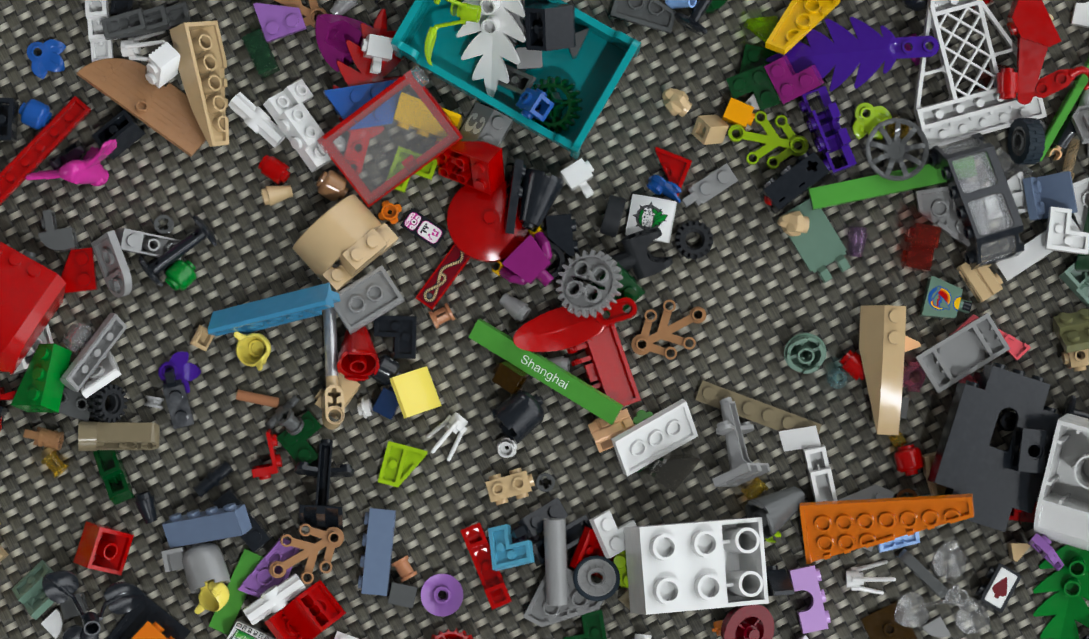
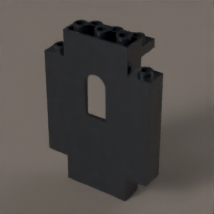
(973, 467)

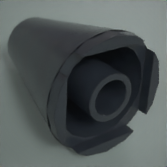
(537, 197)

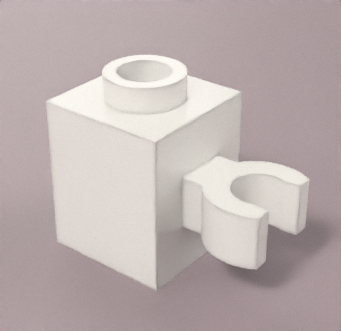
(378, 49)
(577, 176)

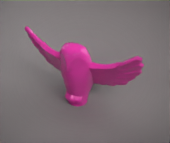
(82, 171)

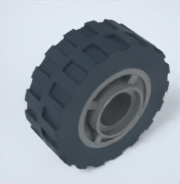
(1026, 141)

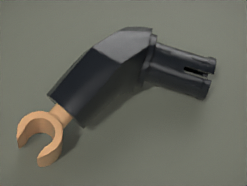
(1063, 137)

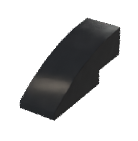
(573, 534)

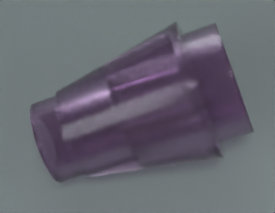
(857, 239)

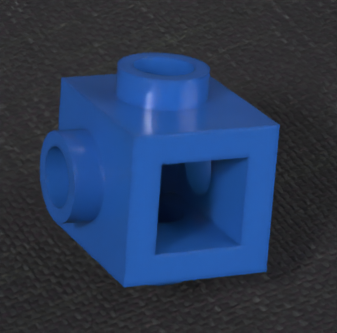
(534, 104)

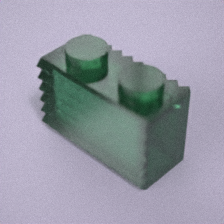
(260, 53)

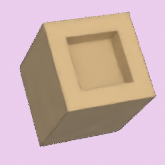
(710, 129)

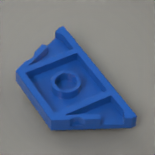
(351, 98)

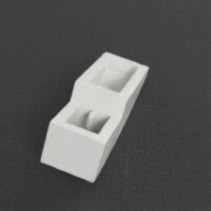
(819, 474)

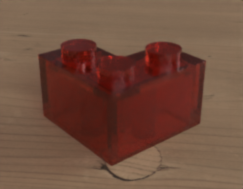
(920, 247)

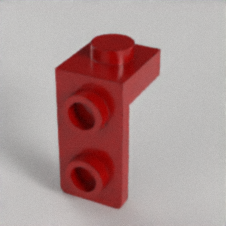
(264, 471)

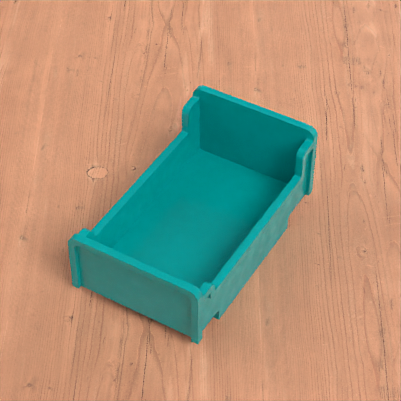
(593, 72)

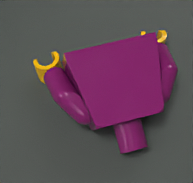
(528, 261)

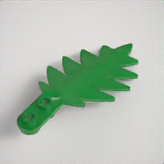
(1068, 602)

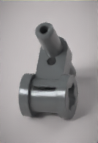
(285, 417)

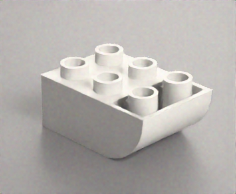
(1064, 493)
(696, 565)

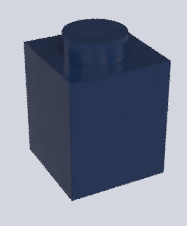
(387, 403)

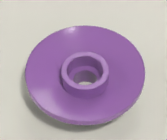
(439, 606)

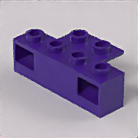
(827, 129)

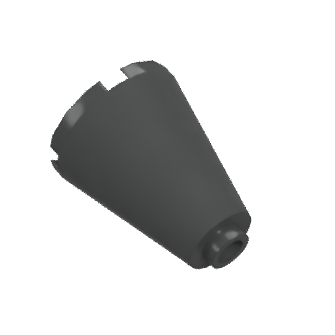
(775, 508)

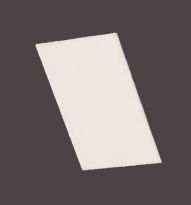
(799, 438)

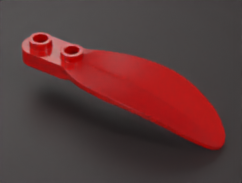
(563, 330)

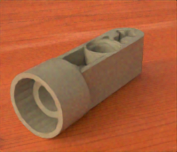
(117, 436)

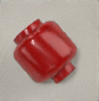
(908, 459)

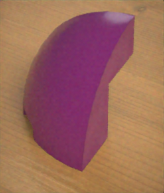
(331, 36)

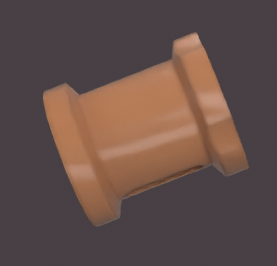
(441, 315)
(404, 569)

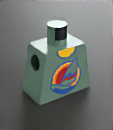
(943, 300)

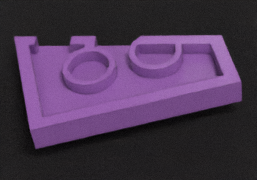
(259, 578)

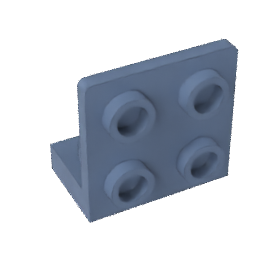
(1047, 192)

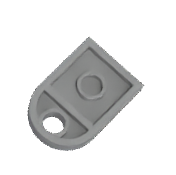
(113, 264)

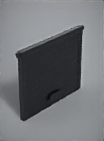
(149, 611)

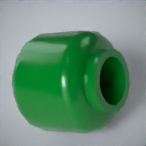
(180, 275)

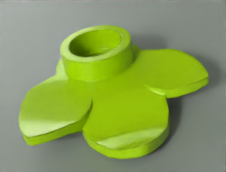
(865, 125)

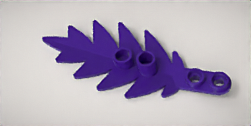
(848, 52)

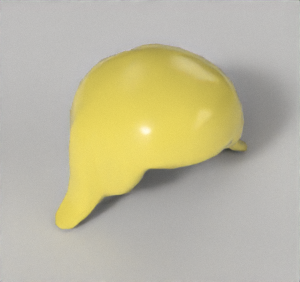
(252, 349)
(212, 597)

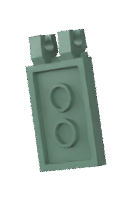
(820, 244)

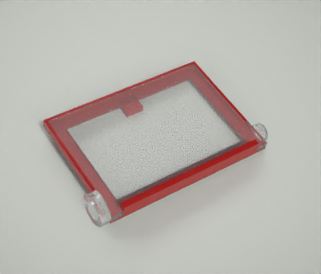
(390, 137)

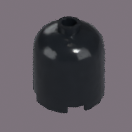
(519, 415)

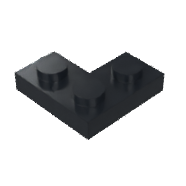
(403, 329)

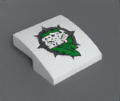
(651, 213)

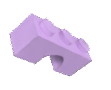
(814, 617)

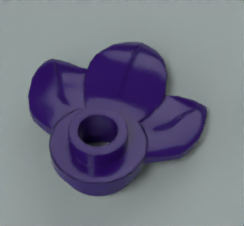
(182, 369)

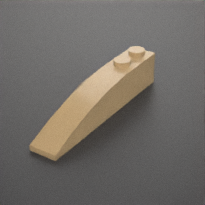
(203, 76)
(883, 362)

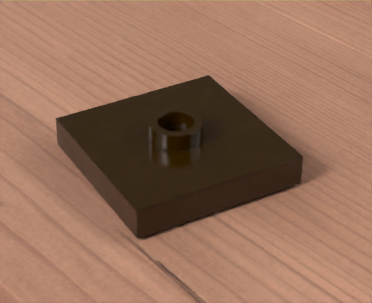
(882, 625)

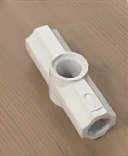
(257, 119)
(274, 599)

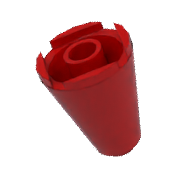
(357, 356)

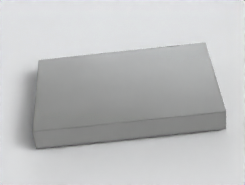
(367, 299)

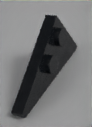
(513, 192)

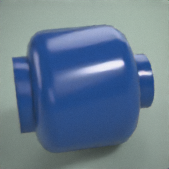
(35, 114)

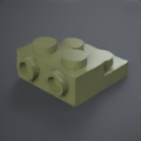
(1072, 330)

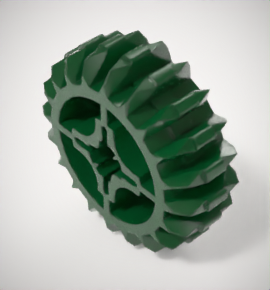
(556, 112)

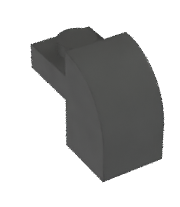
(57, 239)

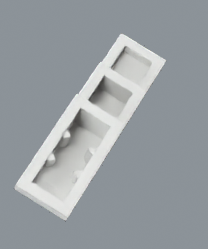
(95, 12)
(1033, 252)

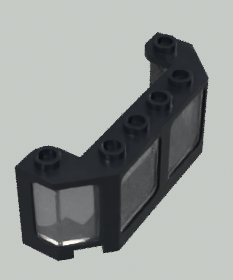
(980, 199)

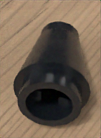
(146, 506)

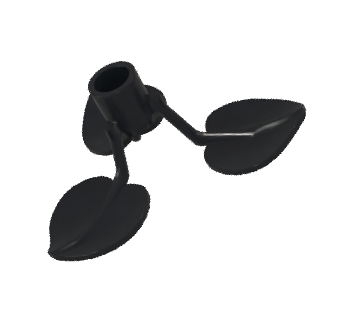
(120, 598)

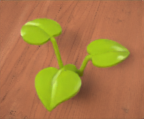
(465, 11)

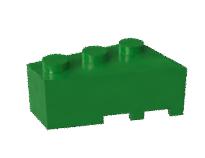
(41, 384)

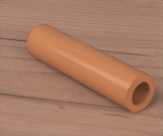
(257, 398)

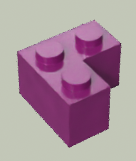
(791, 84)

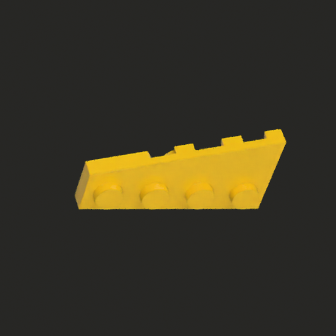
(798, 21)

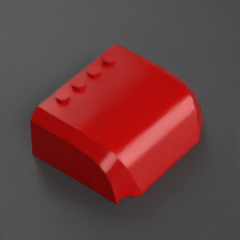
(27, 303)

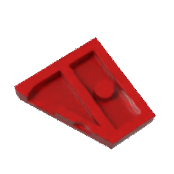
(80, 271)

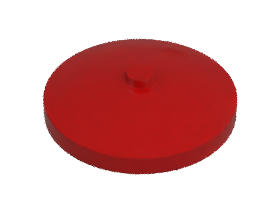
(478, 224)

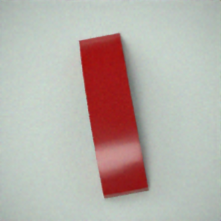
(481, 555)

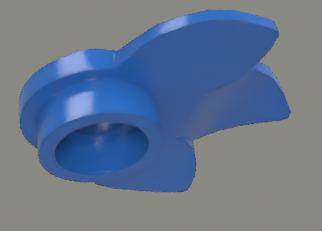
(49, 58)
(659, 185)

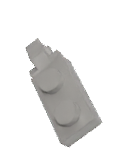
(710, 186)

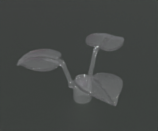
(971, 617)

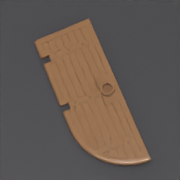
(160, 108)

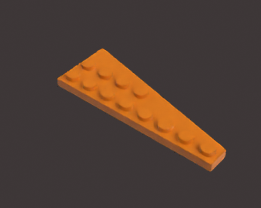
(852, 524)

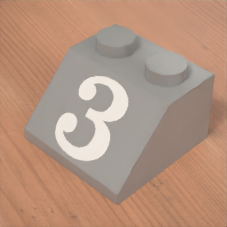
(486, 125)

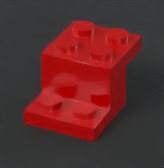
(306, 614)

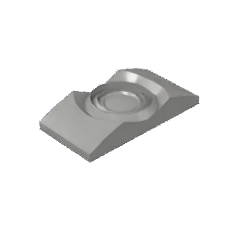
(962, 352)

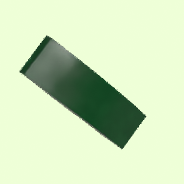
(113, 475)

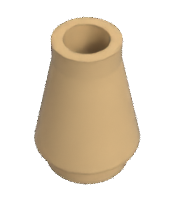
(274, 194)

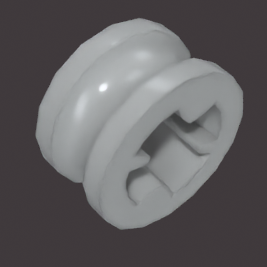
(154, 402)

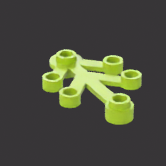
(771, 140)

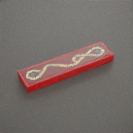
(442, 278)

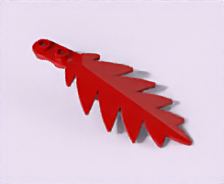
(362, 63)

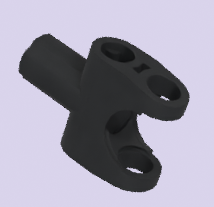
(637, 255)

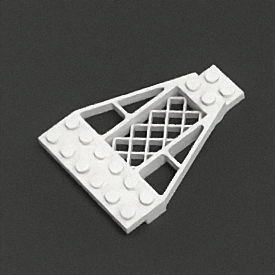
(974, 112)

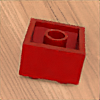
(103, 548)

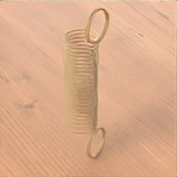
(1068, 150)

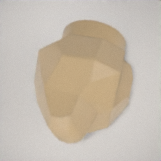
(676, 102)
(794, 223)

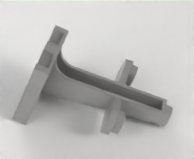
(740, 465)

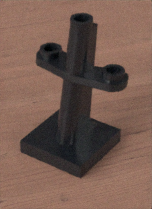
(321, 514)

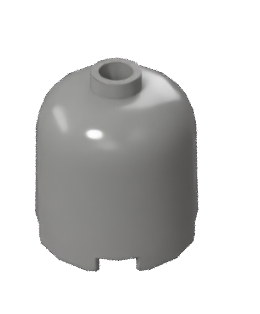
(204, 563)

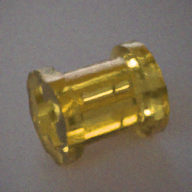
(57, 471)
(754, 489)

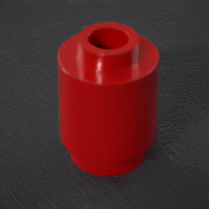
(1007, 83)
(274, 169)
(853, 365)

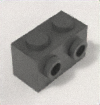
(75, 405)

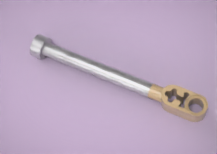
(331, 372)

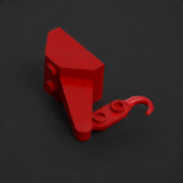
(1034, 35)

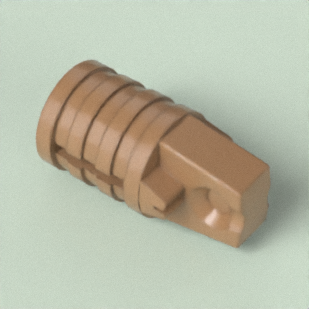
(45, 437)

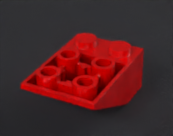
(473, 165)

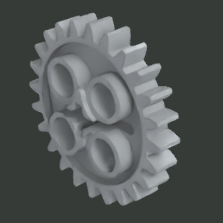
(596, 265)

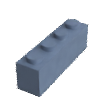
(207, 525)
(378, 551)

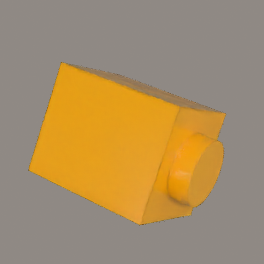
(739, 113)

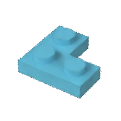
(505, 553)

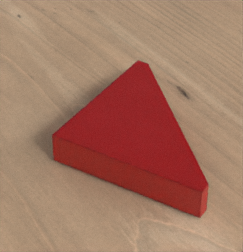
(674, 166)

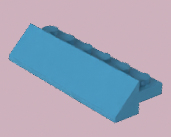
(273, 311)

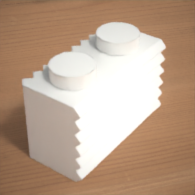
(162, 65)

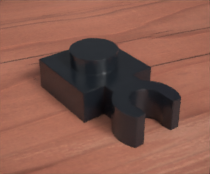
(72, 152)

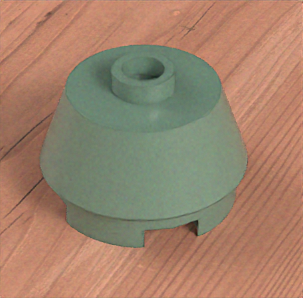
(805, 352)

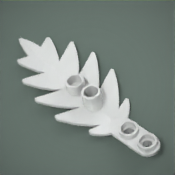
(493, 41)

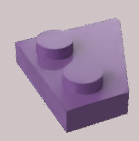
(279, 20)
(1042, 546)

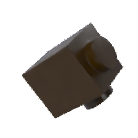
(509, 377)

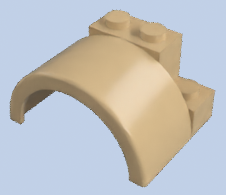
(347, 234)

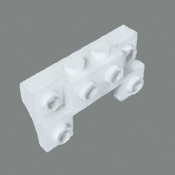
(297, 123)

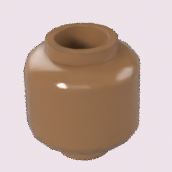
(332, 185)

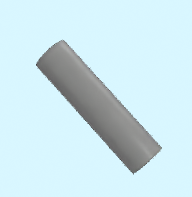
(93, 352)
(555, 561)

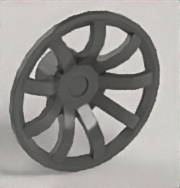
(896, 149)

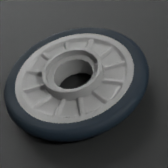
(591, 590)

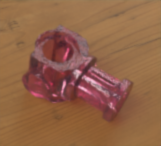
(913, 387)

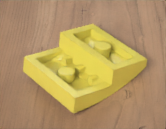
(415, 392)

